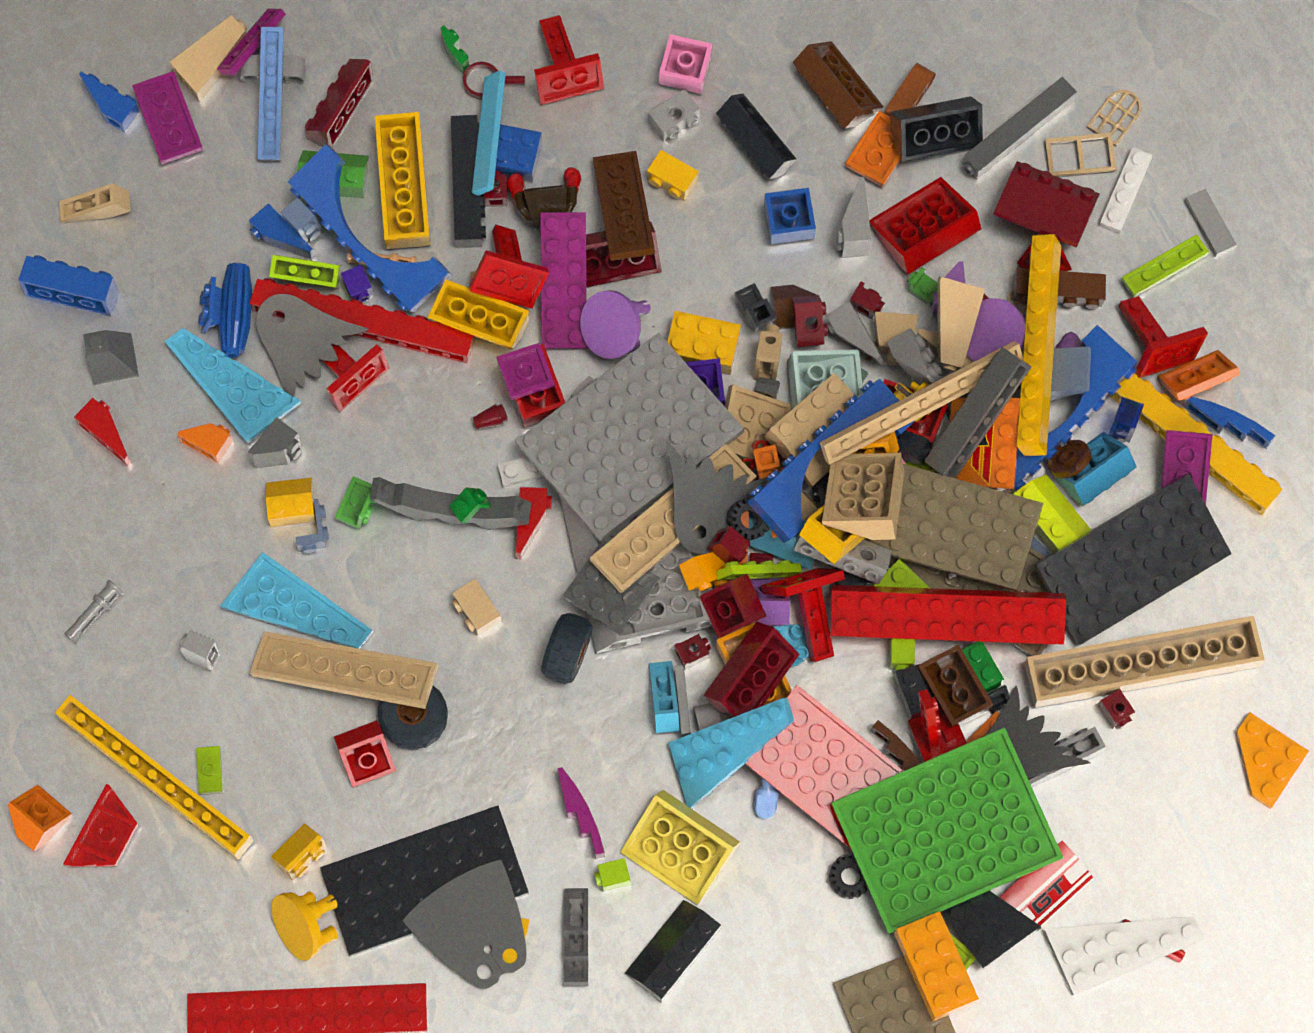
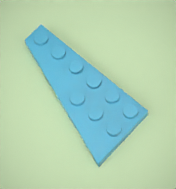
(237, 391)
(285, 600)

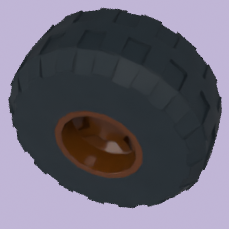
(566, 648)
(414, 726)

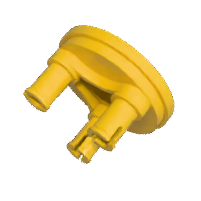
(297, 922)

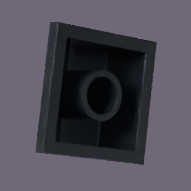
(909, 683)

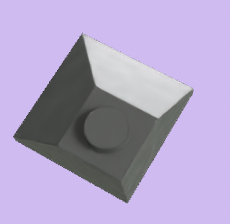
(110, 356)

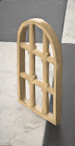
(1115, 106)

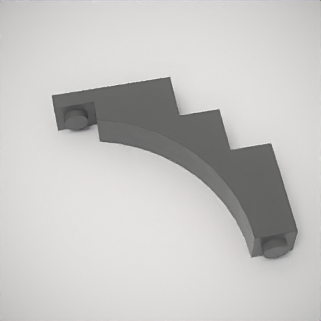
(430, 504)

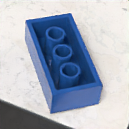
(69, 285)

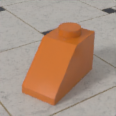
(207, 439)

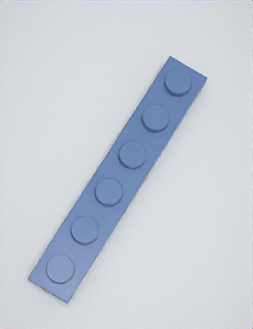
(270, 93)

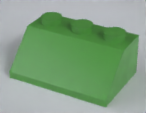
(352, 176)

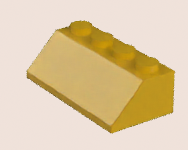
(479, 315)

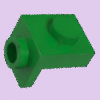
(468, 503)

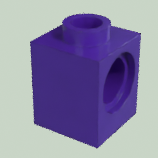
(357, 284)

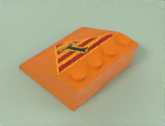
(996, 455)

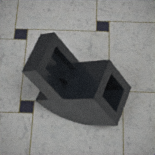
(756, 310)

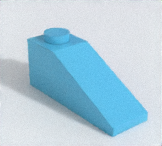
(664, 697)

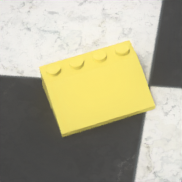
(680, 846)

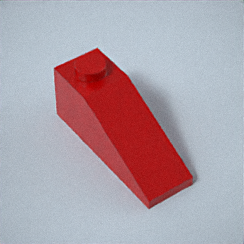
(98, 422)
(540, 503)

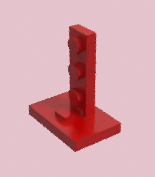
(567, 75)
(505, 274)
(1160, 351)
(354, 376)
(811, 606)
(933, 730)

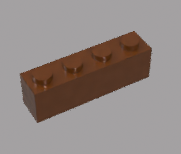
(1073, 288)

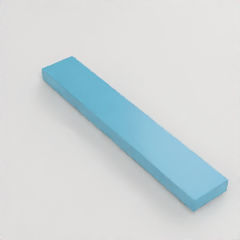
(488, 133)

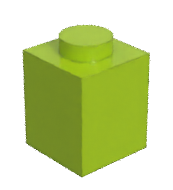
(902, 653)
(612, 875)

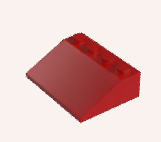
(925, 225)

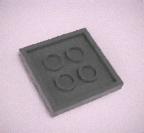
(602, 601)

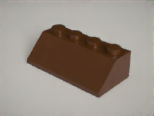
(837, 84)

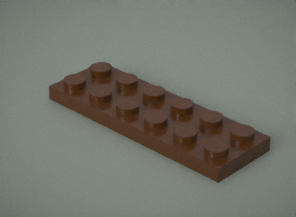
(623, 205)

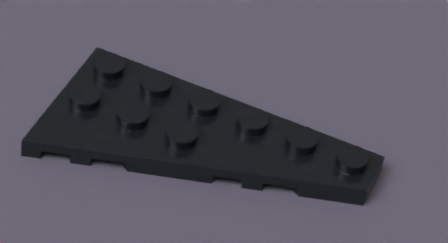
(989, 926)

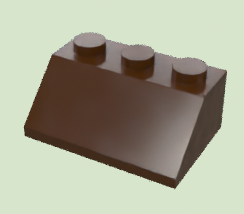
(956, 686)

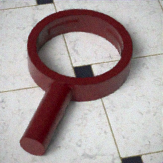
(509, 80)

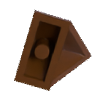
(783, 303)

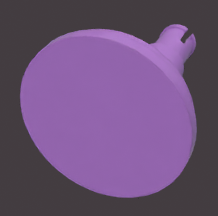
(612, 323)
(995, 327)

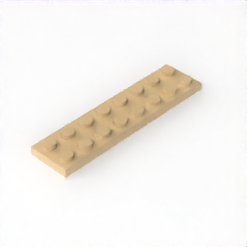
(653, 532)
(344, 669)

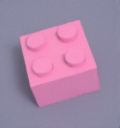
(685, 64)

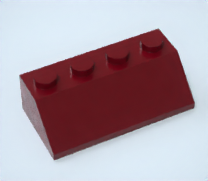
(340, 102)
(602, 270)
(752, 672)

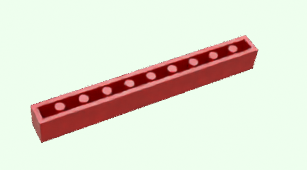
(384, 326)

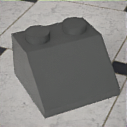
(275, 446)

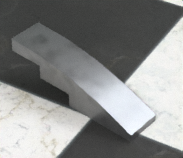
(576, 937)

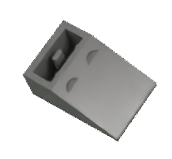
(915, 357)

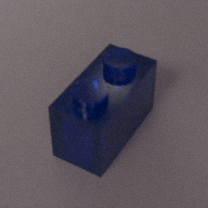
(1125, 420)

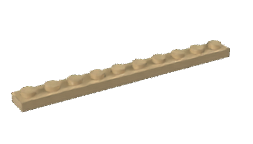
(909, 408)

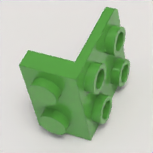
(356, 504)

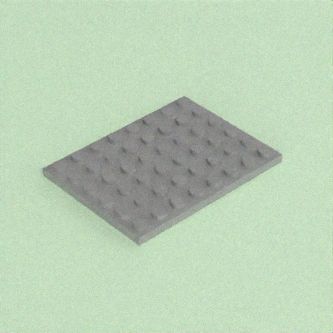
(610, 439)

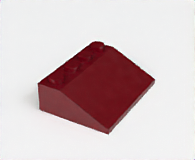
(1046, 203)

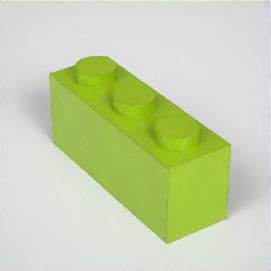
(305, 271)

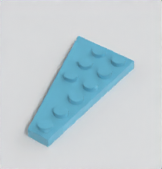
(720, 750)

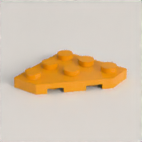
(1267, 759)

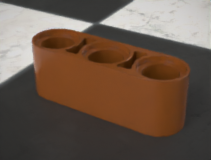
(911, 89)

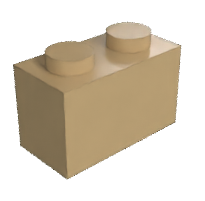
(476, 607)

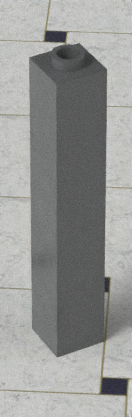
(1018, 128)

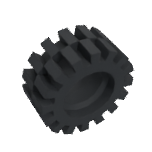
(735, 521)
(837, 883)

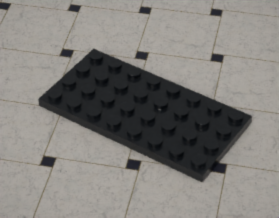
(1134, 558)
(387, 882)

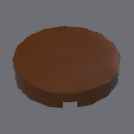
(1070, 459)

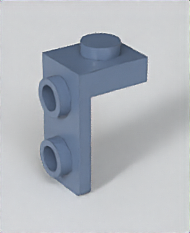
(310, 543)

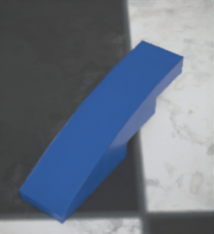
(1221, 417)

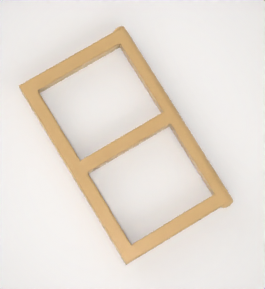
(1078, 139)

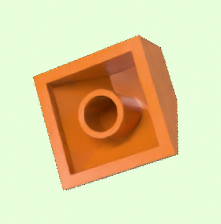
(37, 817)

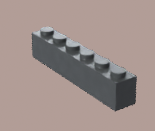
(977, 413)

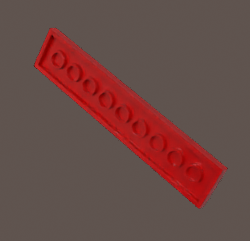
(311, 1010)

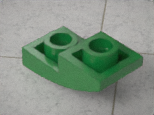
(452, 47)

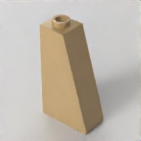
(199, 62)
(957, 317)

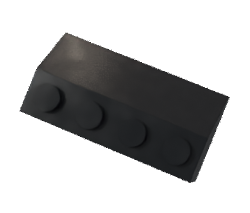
(937, 128)
(673, 950)

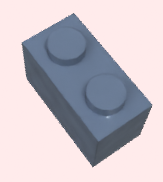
(302, 220)

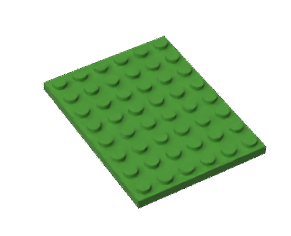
(947, 830)

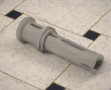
(98, 606)

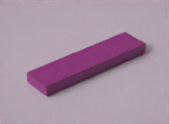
(249, 42)

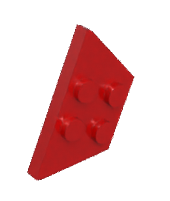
(103, 834)

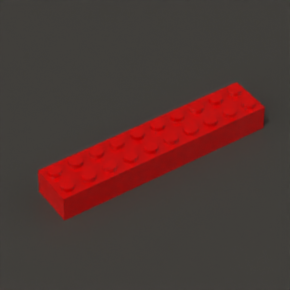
(948, 614)

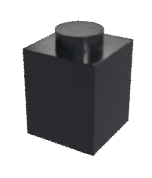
(914, 448)

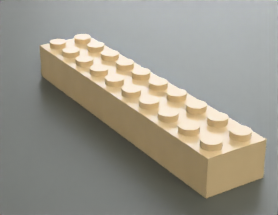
(1144, 661)

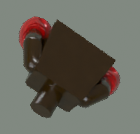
(547, 199)

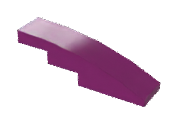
(577, 806)

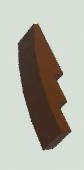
(896, 747)

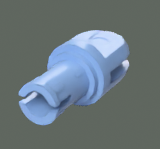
(765, 800)

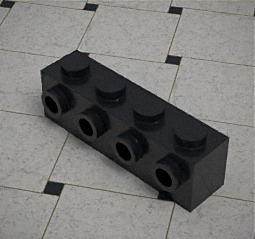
(756, 136)

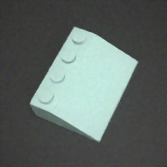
(812, 368)

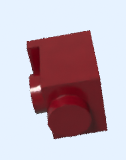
(497, 196)
(867, 301)
(687, 657)

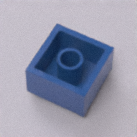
(518, 151)
(789, 216)

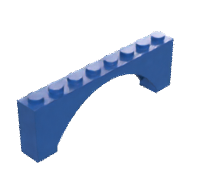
(319, 186)
(1108, 369)
(780, 498)

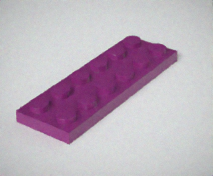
(566, 285)

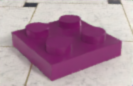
(525, 371)

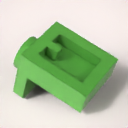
(922, 286)

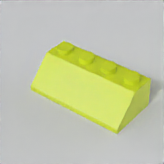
(1058, 520)

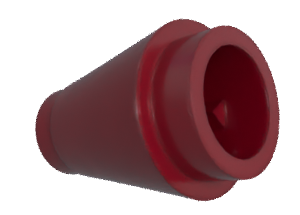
(491, 417)

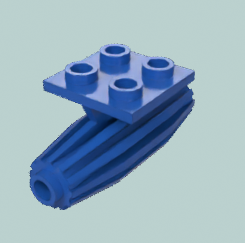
(228, 308)

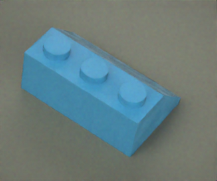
(1108, 464)

